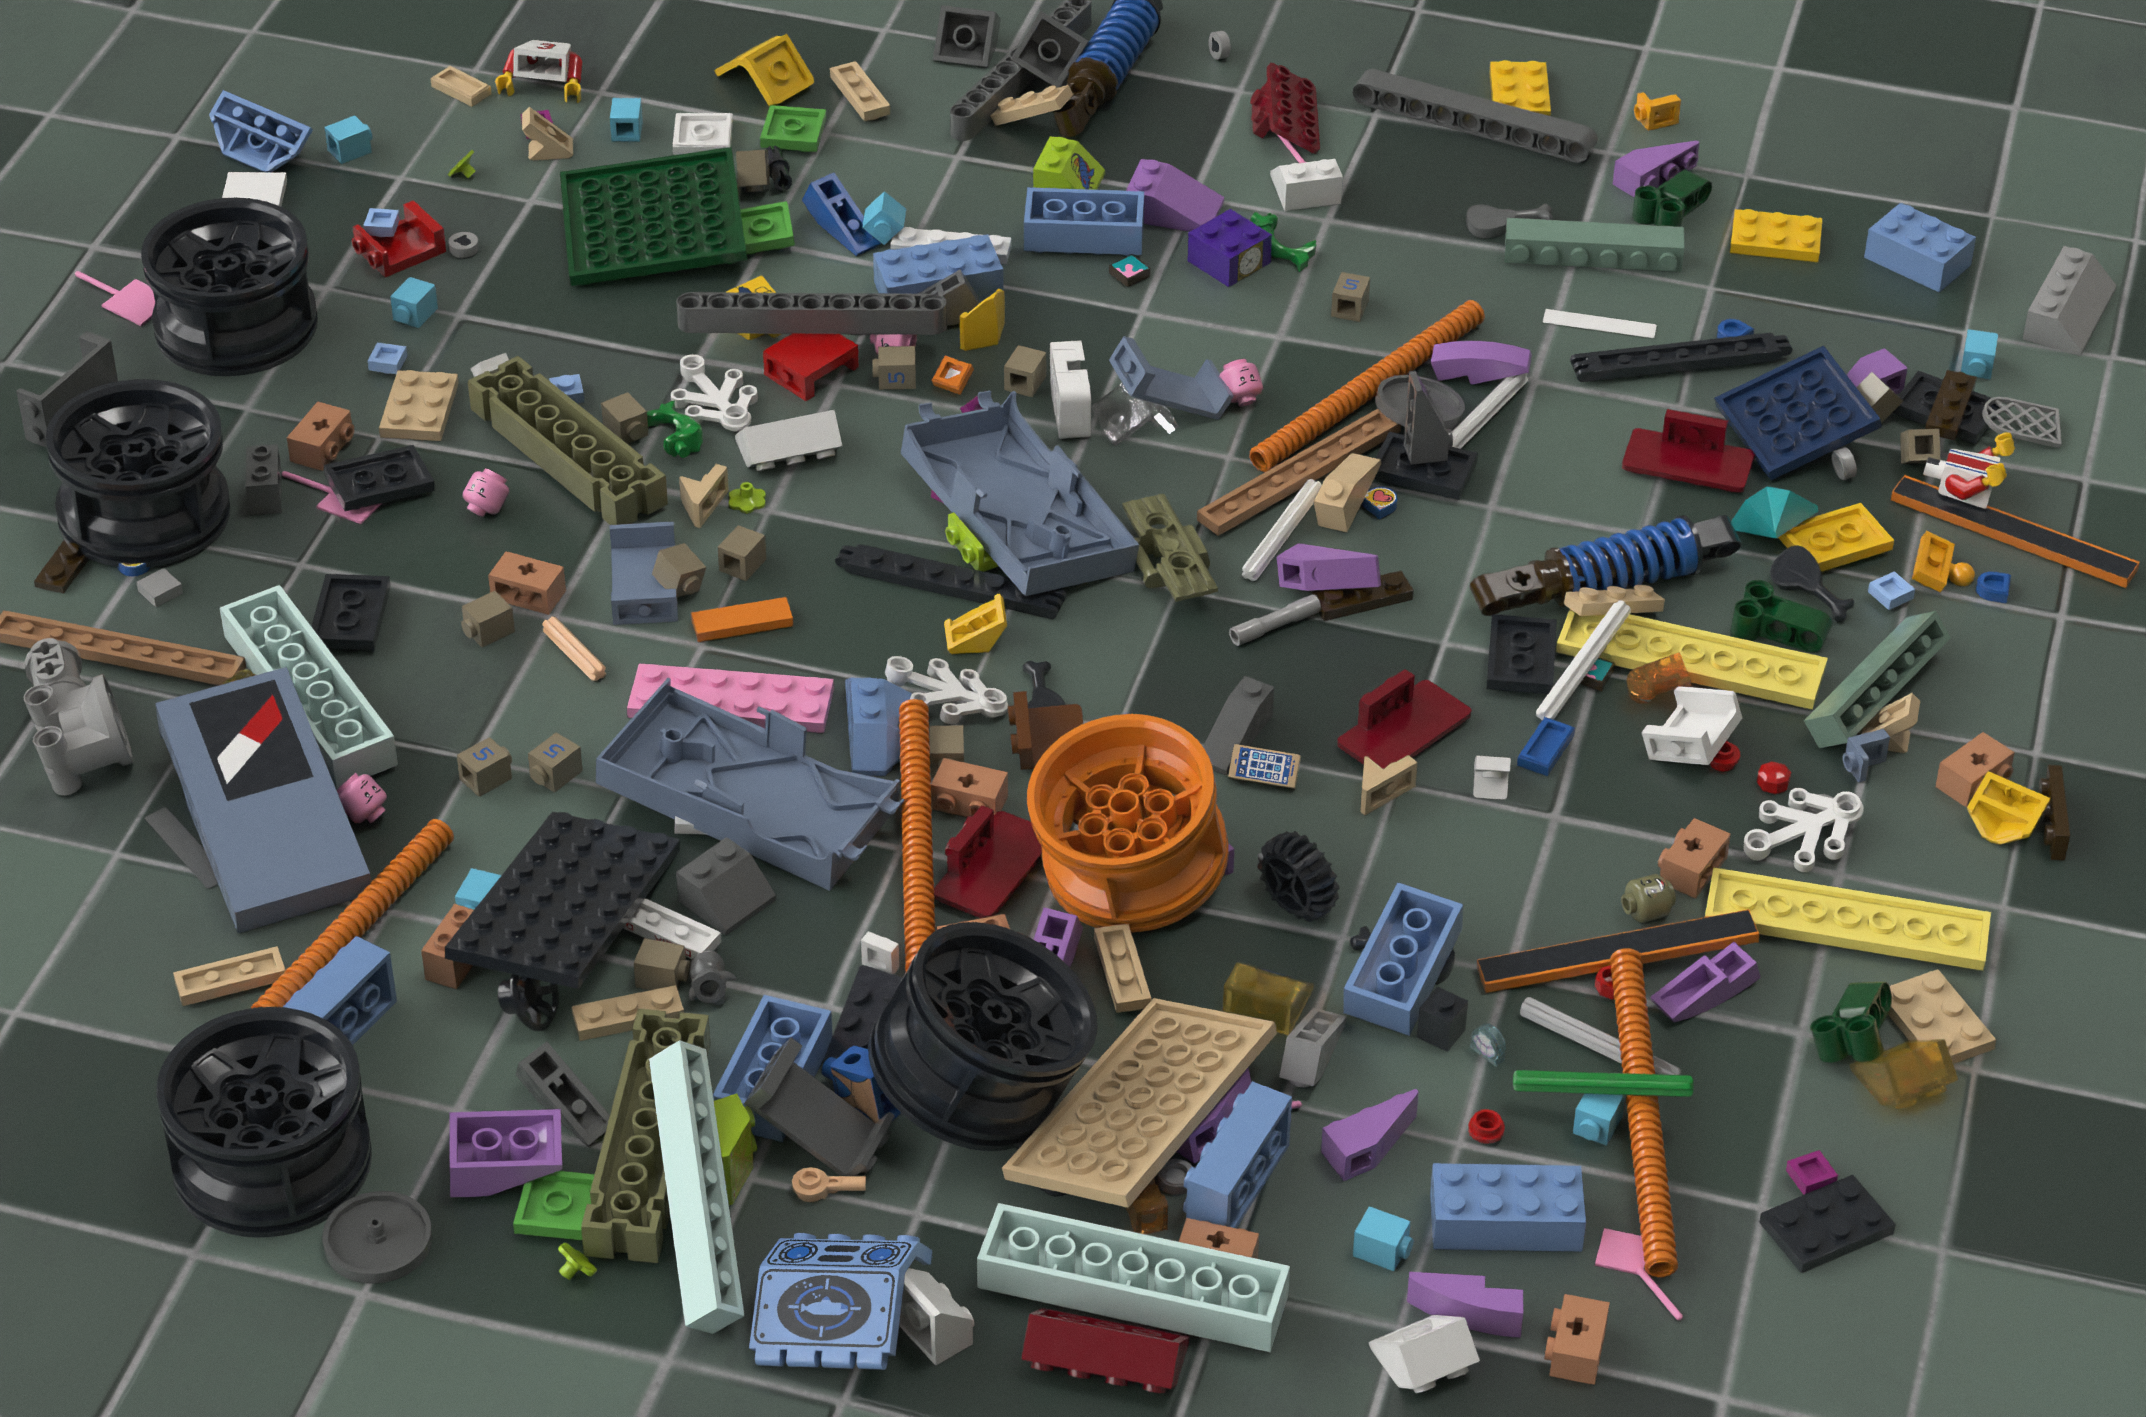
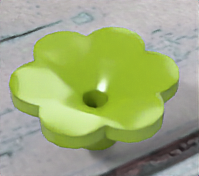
(463, 166)
(747, 498)
(575, 1262)

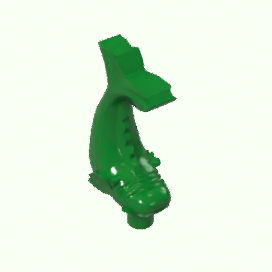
(1299, 256)
(688, 431)

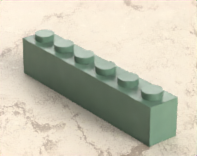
(1594, 244)
(1877, 679)

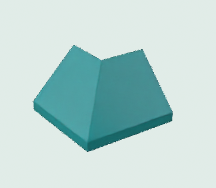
(1772, 512)

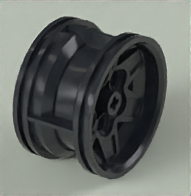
(230, 286)
(139, 472)
(982, 1036)
(247, 1122)

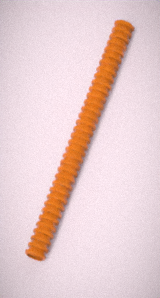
(1364, 387)
(916, 826)
(362, 911)
(1644, 1116)

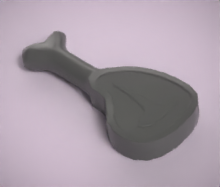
(1490, 222)

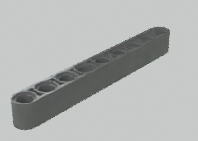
(1008, 78)
(1475, 115)
(811, 313)

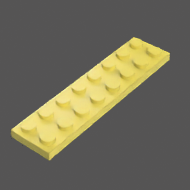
(1708, 657)
(1854, 918)

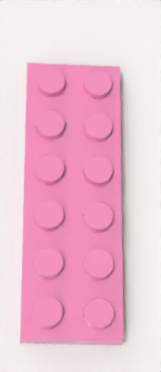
(741, 693)

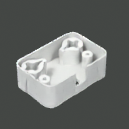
(1070, 390)

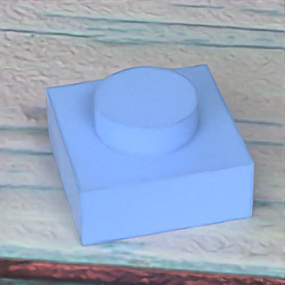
(381, 222)
(387, 358)
(570, 385)
(1891, 590)

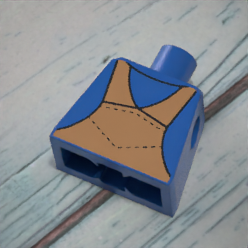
(857, 1085)

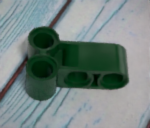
(1671, 200)
(1778, 619)
(1854, 1024)

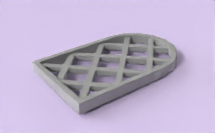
(2018, 404)

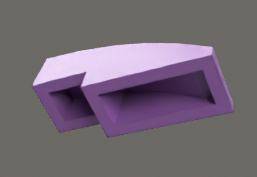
(1479, 360)
(1707, 984)
(1455, 1295)

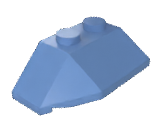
(256, 133)
(874, 724)

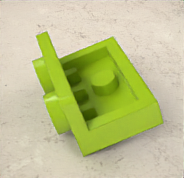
(968, 545)

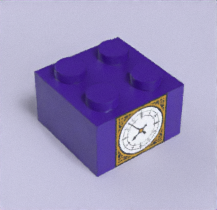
(1229, 247)

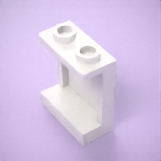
(1695, 728)

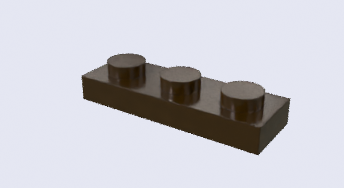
(1951, 403)
(61, 568)
(1345, 602)
(2057, 828)

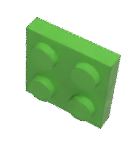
(793, 128)
(767, 227)
(554, 1205)

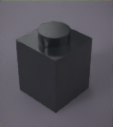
(1442, 1019)

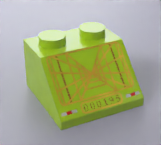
(736, 1142)

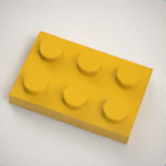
(1521, 85)
(1776, 235)
(1840, 536)

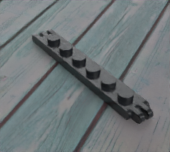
(1680, 356)
(946, 579)

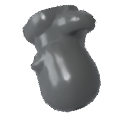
(709, 978)

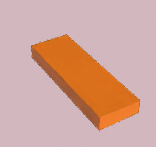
(742, 619)

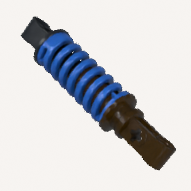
(1107, 60)
(1608, 563)

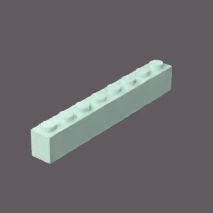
(696, 1188)

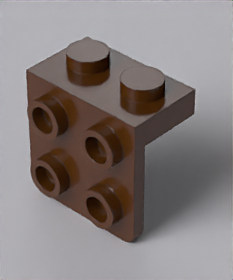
(1039, 727)

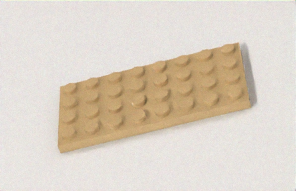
(1139, 1102)

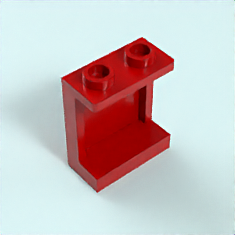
(415, 241)
(807, 357)

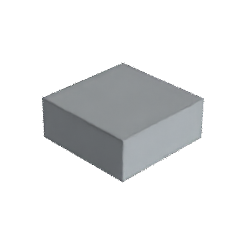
(159, 587)

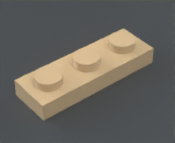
(860, 91)
(1031, 104)
(1598, 602)
(1122, 967)
(229, 976)
(619, 1013)

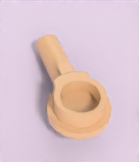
(813, 1184)

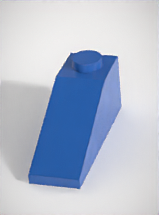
(838, 214)

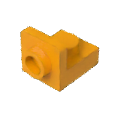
(1657, 112)

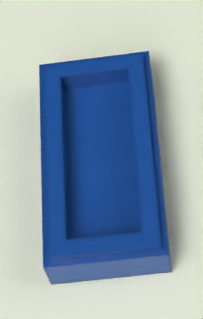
(1545, 746)

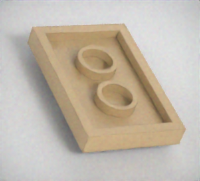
(419, 405)
(1932, 1009)

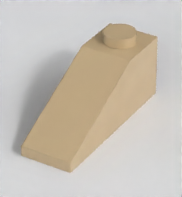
(1345, 491)

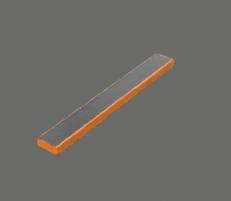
(2017, 532)
(1591, 954)

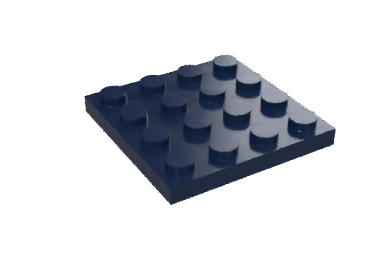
(1797, 412)

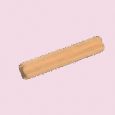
(574, 649)

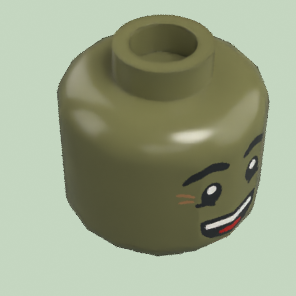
(1648, 898)

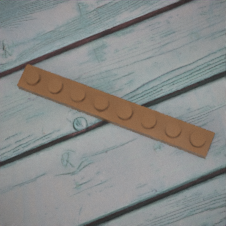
(1294, 472)
(123, 649)

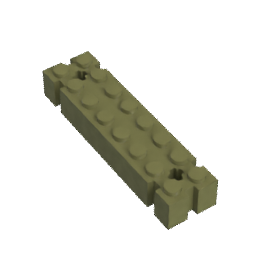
(568, 442)
(629, 1181)

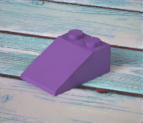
(1174, 197)
(502, 1149)

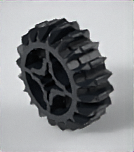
(1298, 876)

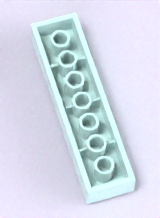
(346, 727)
(1133, 1277)

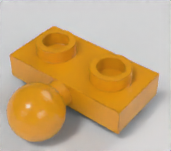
(1934, 564)

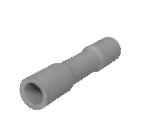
(1259, 626)

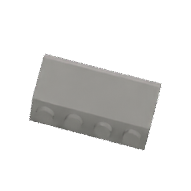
(2069, 302)

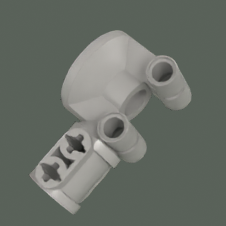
(74, 722)

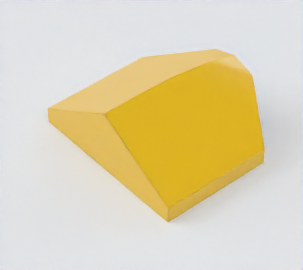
(984, 323)
(977, 629)
(2005, 809)

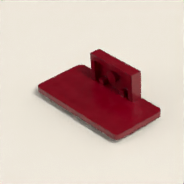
(1287, 108)
(1690, 452)
(1402, 720)
(987, 862)

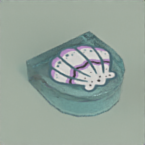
(1489, 1043)

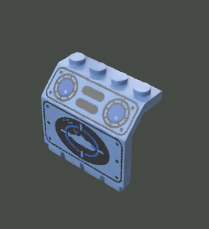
(832, 1300)

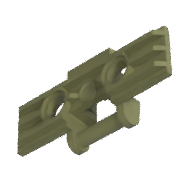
(1184, 555)

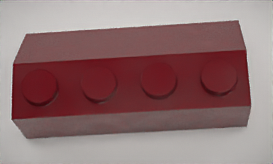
(1105, 1349)

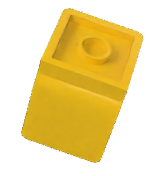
(774, 69)

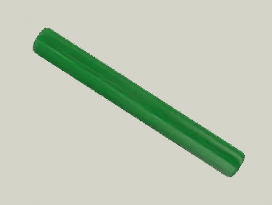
(1603, 1083)

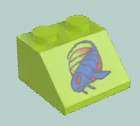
(1066, 166)

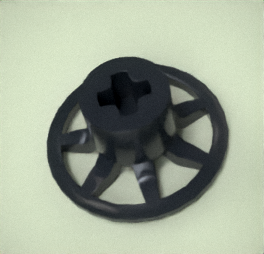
(525, 995)

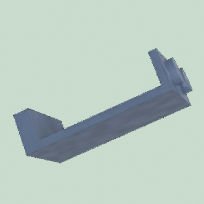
(1200, 395)
(635, 591)

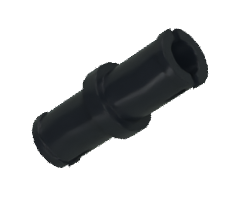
(779, 169)

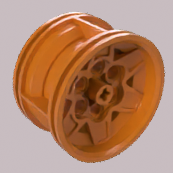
(1137, 846)

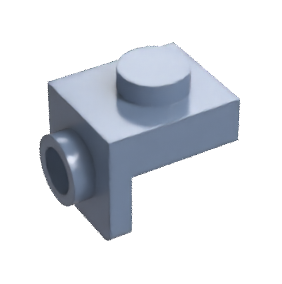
(1865, 751)

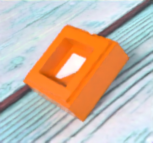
(952, 375)

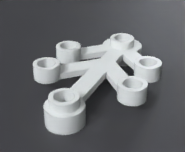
(731, 416)
(988, 701)
(1805, 824)

